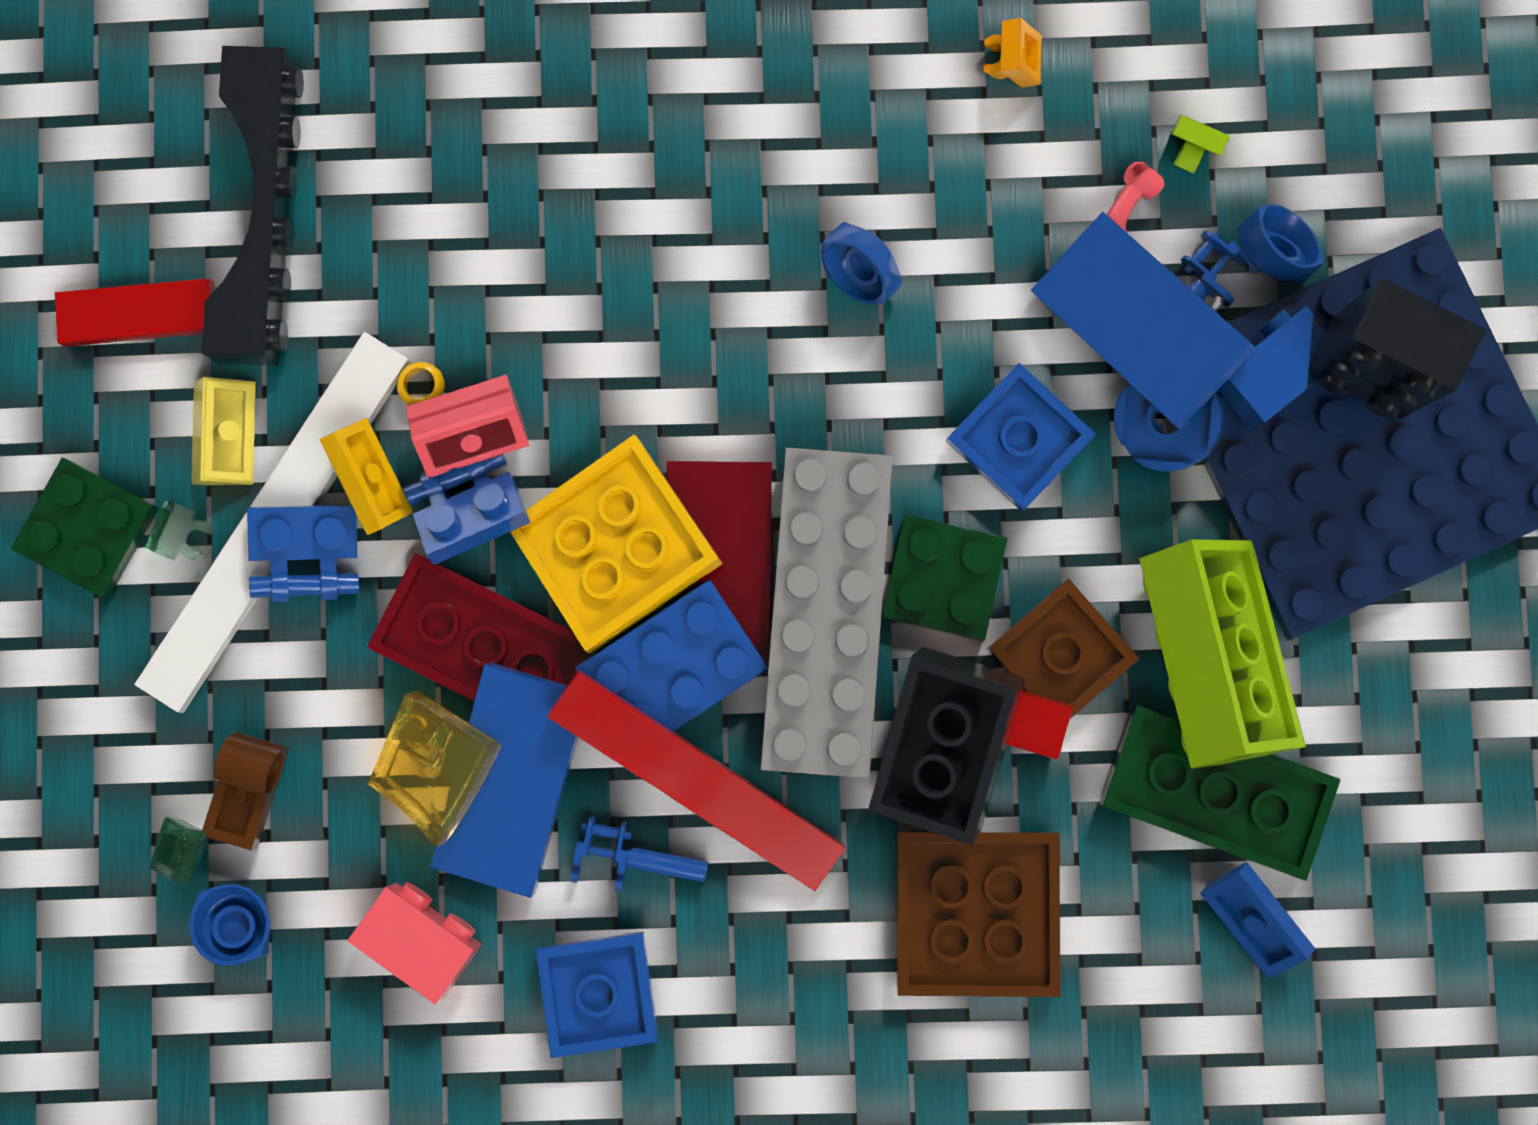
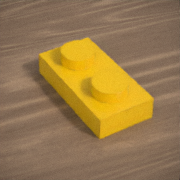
(366, 476)

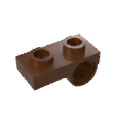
(246, 784)

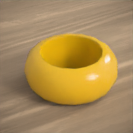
(409, 371)

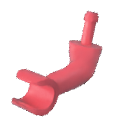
(1140, 182)

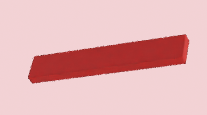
(695, 780)

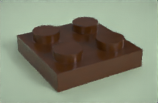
(1064, 649)

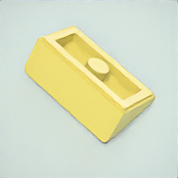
(223, 432)

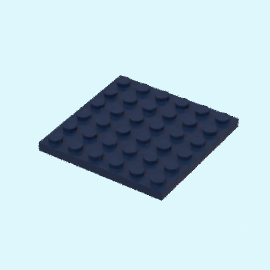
(1372, 503)

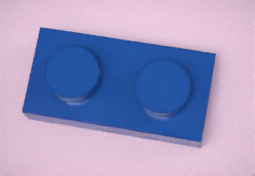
(1257, 920)

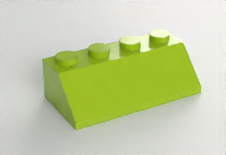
(1221, 652)

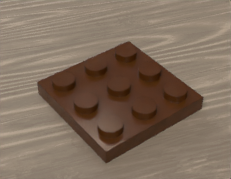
(978, 915)

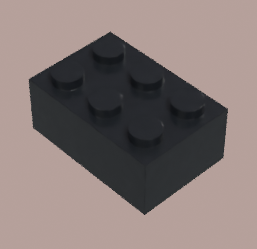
(1394, 351)
(946, 744)

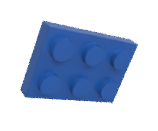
(679, 658)

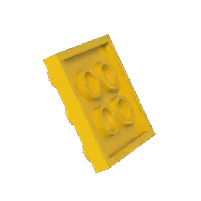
(614, 545)

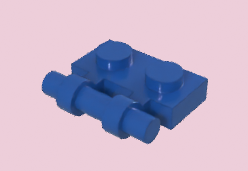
(469, 517)
(302, 534)

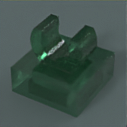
(172, 530)

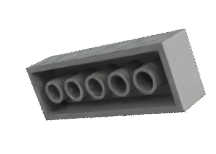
(827, 613)

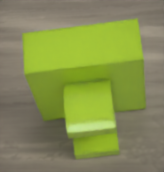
(1196, 139)

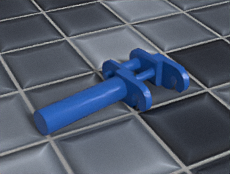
(1206, 284)
(635, 858)

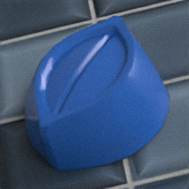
(1281, 243)
(860, 264)
(230, 925)

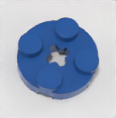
(1163, 451)

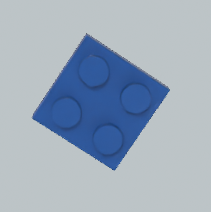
(1020, 437)
(597, 994)

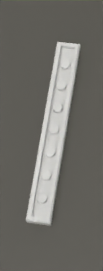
(298, 480)

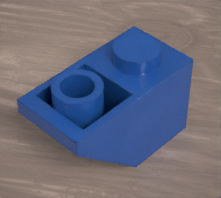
(1274, 371)

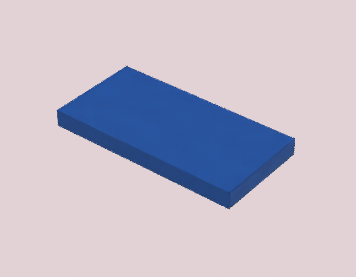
(1143, 320)
(515, 810)

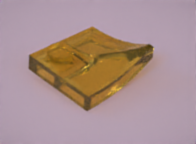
(432, 765)

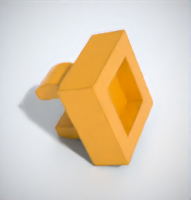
(1020, 53)

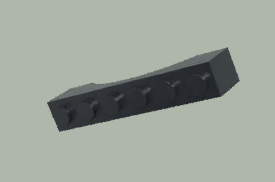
(246, 309)

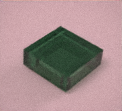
(177, 850)

